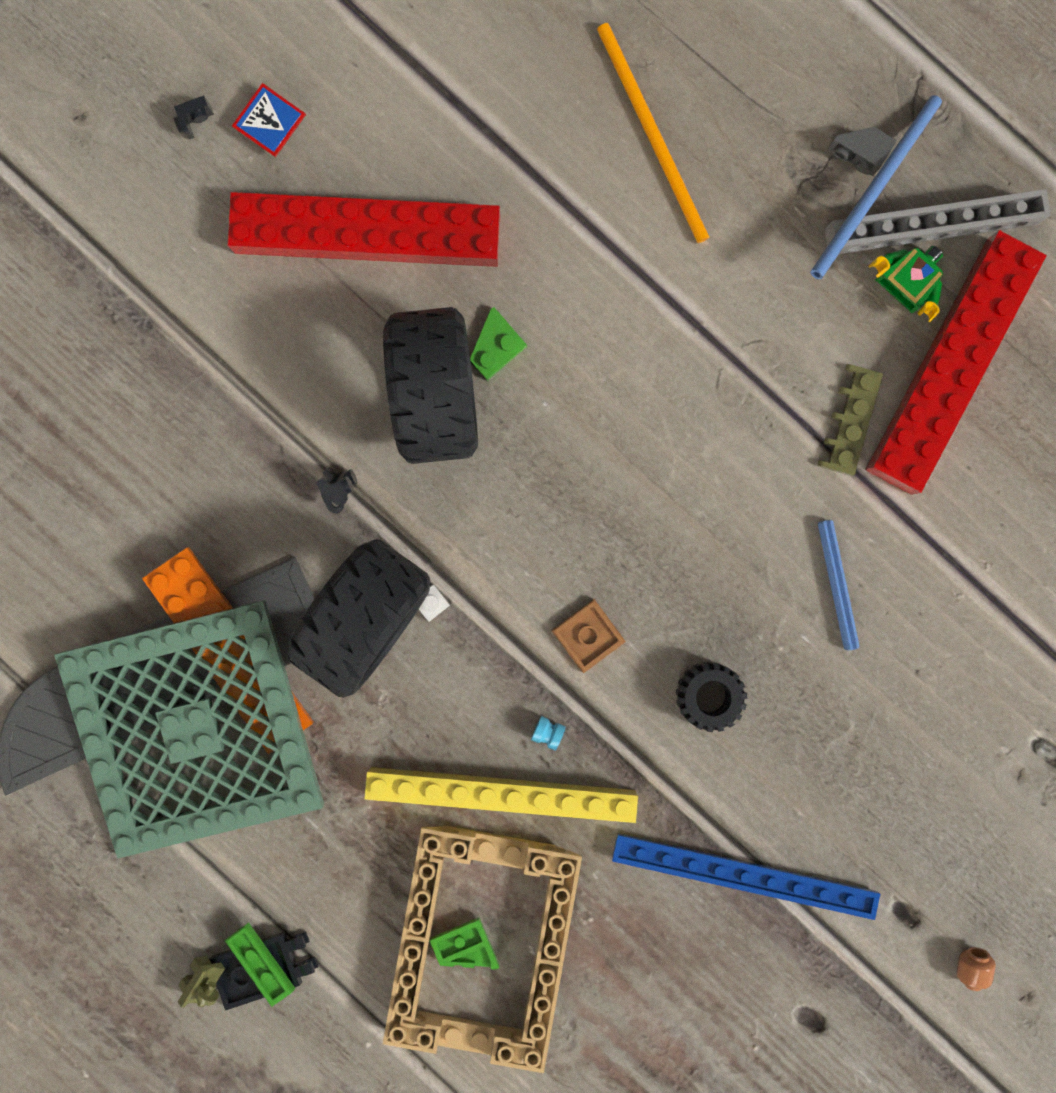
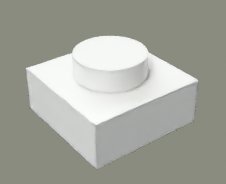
(433, 604)

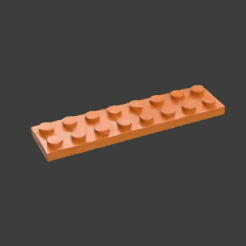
(189, 592)

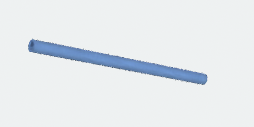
(875, 187)

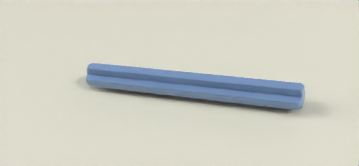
(838, 585)

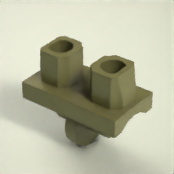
(201, 985)

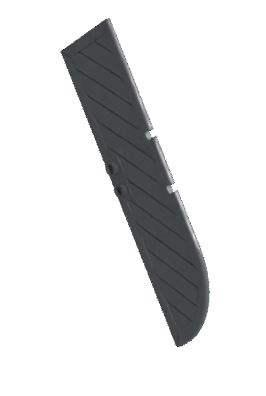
(40, 727)

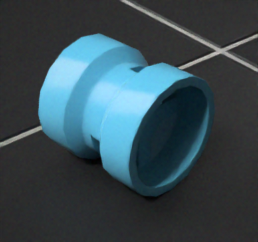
(548, 733)

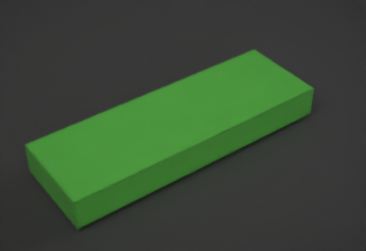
(260, 964)

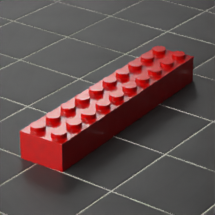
(364, 229)
(955, 362)

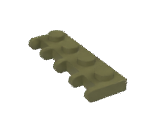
(853, 420)

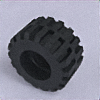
(730, 708)

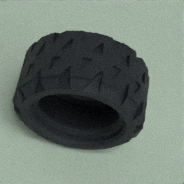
(430, 385)
(358, 617)

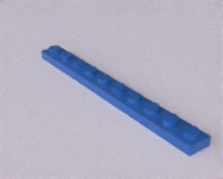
(745, 876)

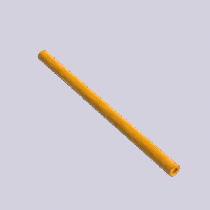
(653, 133)

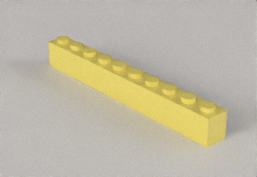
(501, 794)

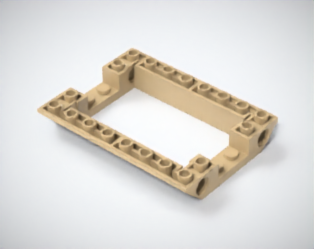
(507, 1045)

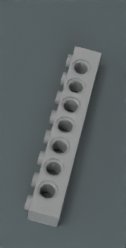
(945, 221)

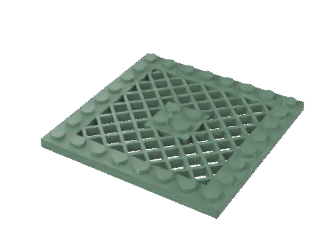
(189, 729)

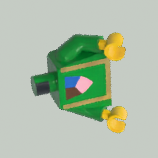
(912, 278)

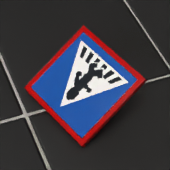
(269, 120)

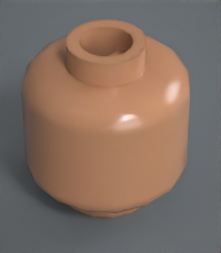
(976, 969)

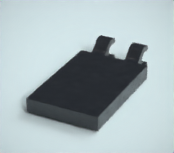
(237, 986)

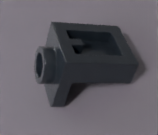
(192, 111)

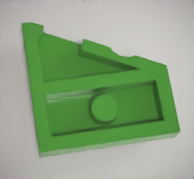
(496, 345)
(465, 946)

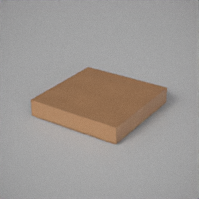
(588, 636)

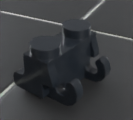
(336, 488)

